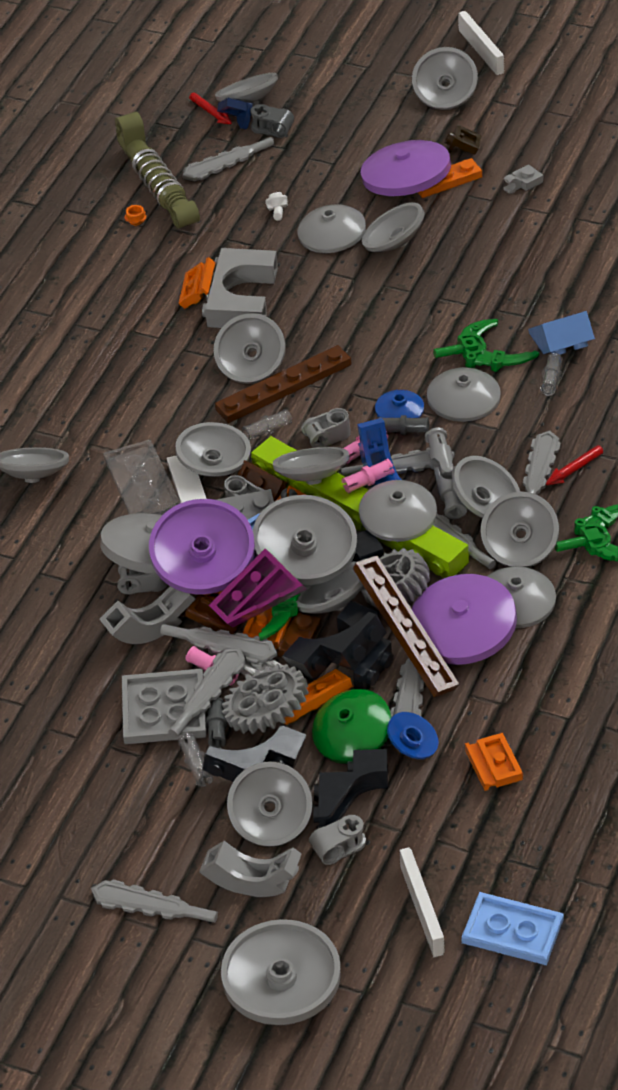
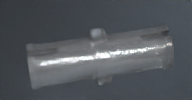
(551, 374)
(267, 424)
(194, 759)

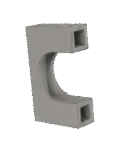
(234, 268)

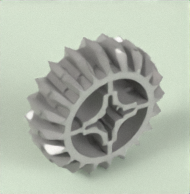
(407, 571)

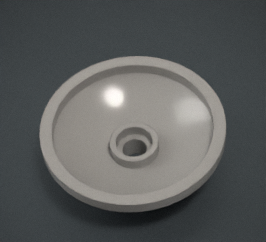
(443, 66)
(249, 89)
(331, 228)
(393, 228)
(248, 334)
(463, 394)
(212, 449)
(32, 462)
(311, 463)
(481, 482)
(397, 510)
(519, 513)
(531, 593)
(331, 594)
(269, 784)

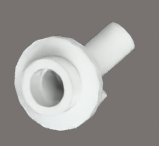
(276, 202)

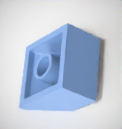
(563, 333)

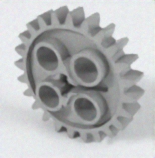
(265, 698)

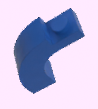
(374, 446)

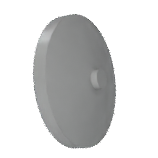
(307, 537)
(127, 541)
(280, 972)

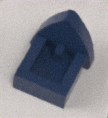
(237, 108)

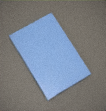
(512, 928)

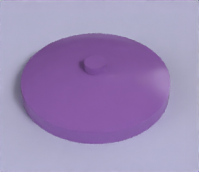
(405, 168)
(201, 546)
(467, 617)

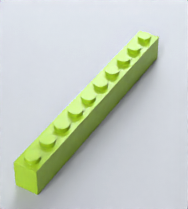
(440, 550)

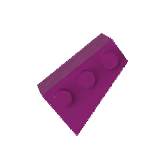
(256, 589)

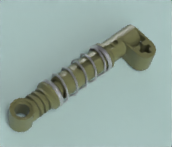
(149, 165)

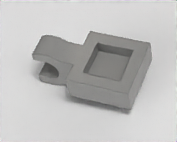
(523, 178)

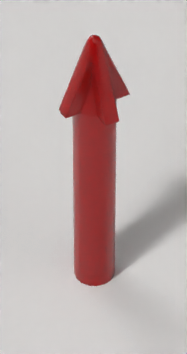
(222, 117)
(558, 475)

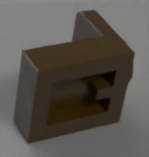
(463, 139)

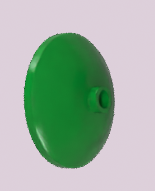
(361, 730)

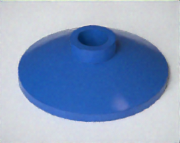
(399, 403)
(412, 735)

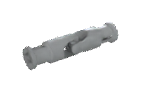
(441, 460)

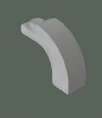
(145, 623)
(249, 875)

